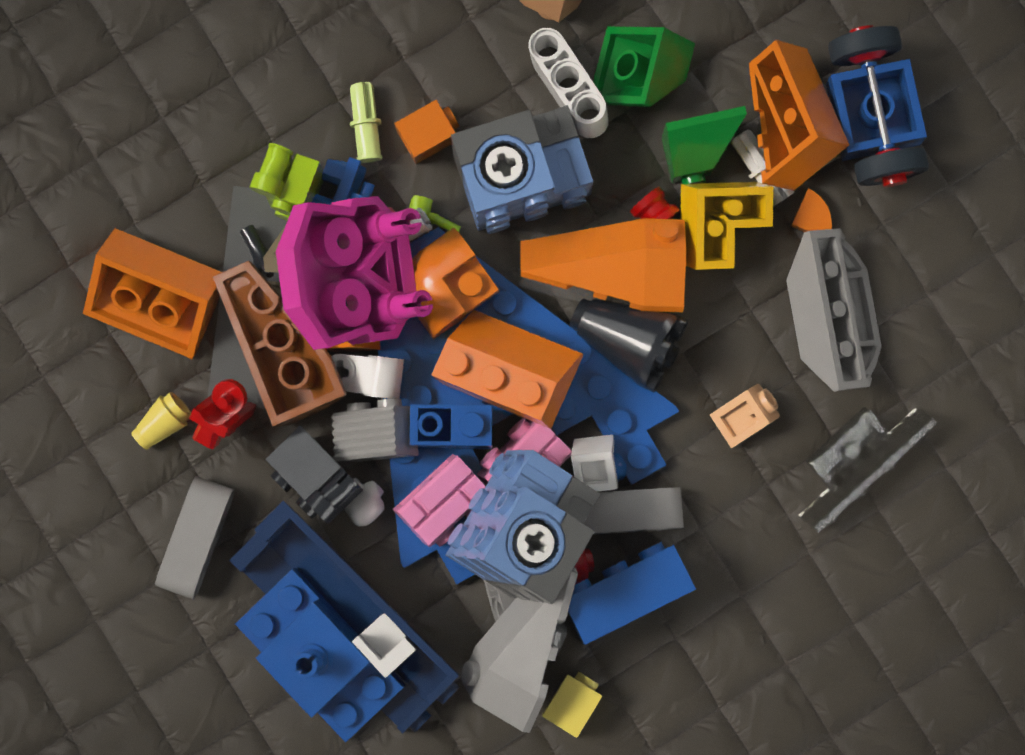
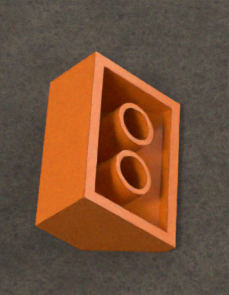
(152, 293)
(508, 367)

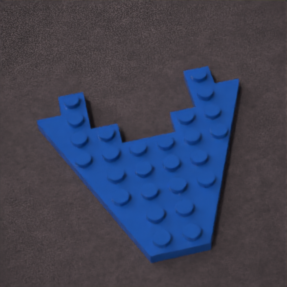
(596, 392)

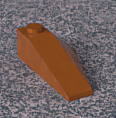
(283, 364)

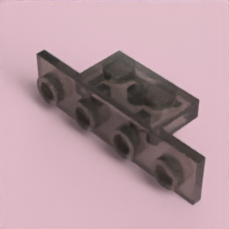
(857, 458)

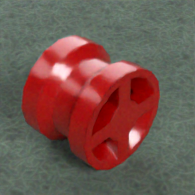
(654, 206)

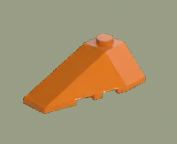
(624, 260)

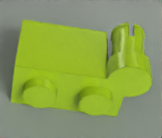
(287, 180)

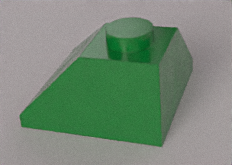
(641, 64)
(698, 143)

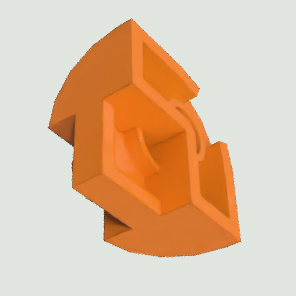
(452, 279)

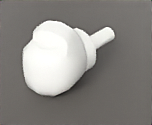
(366, 505)

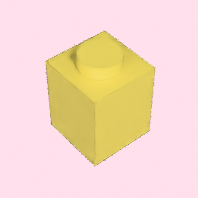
(573, 703)

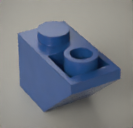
(451, 426)

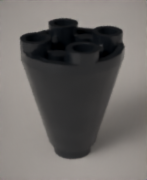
(631, 338)

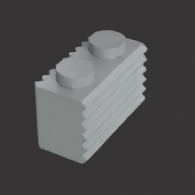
(372, 432)

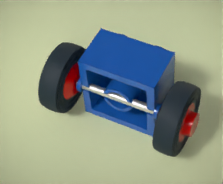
(877, 107)

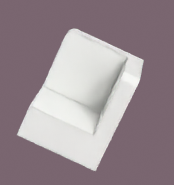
(594, 462)
(384, 645)

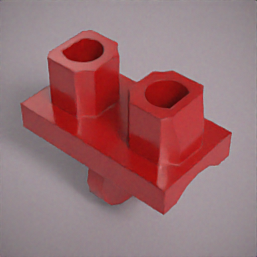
(221, 413)

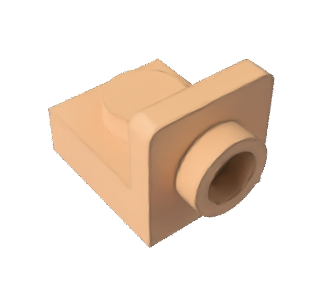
(746, 414)

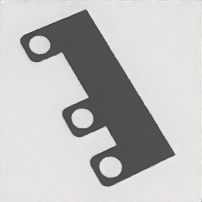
(228, 358)

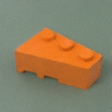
(795, 115)

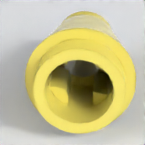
(162, 420)

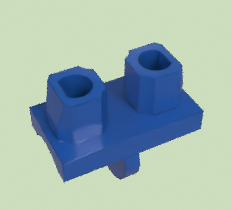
(348, 178)

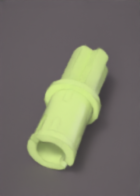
(365, 122)

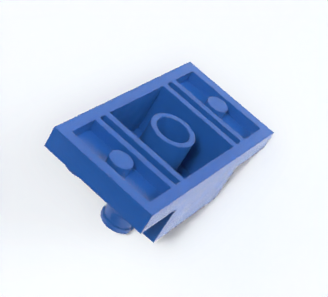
(314, 657)

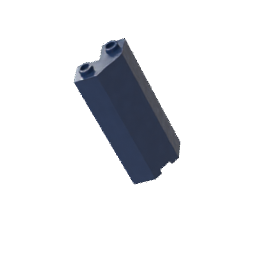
(290, 542)

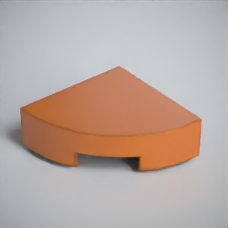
(812, 213)

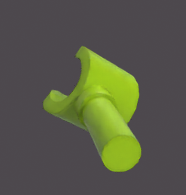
(426, 205)

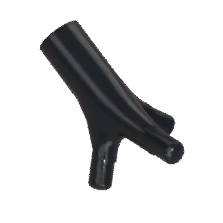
(256, 248)

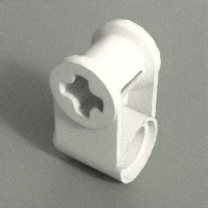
(370, 375)

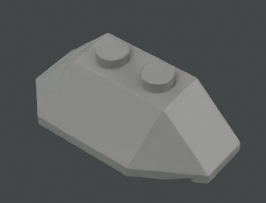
(834, 310)

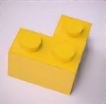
(714, 212)

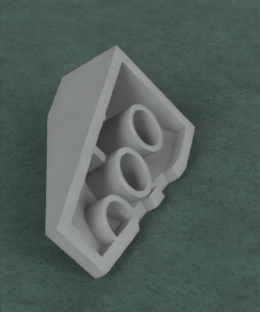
(513, 656)

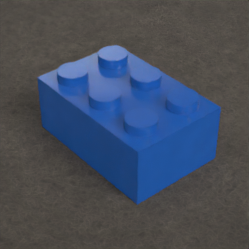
(628, 592)

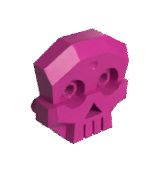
(367, 269)

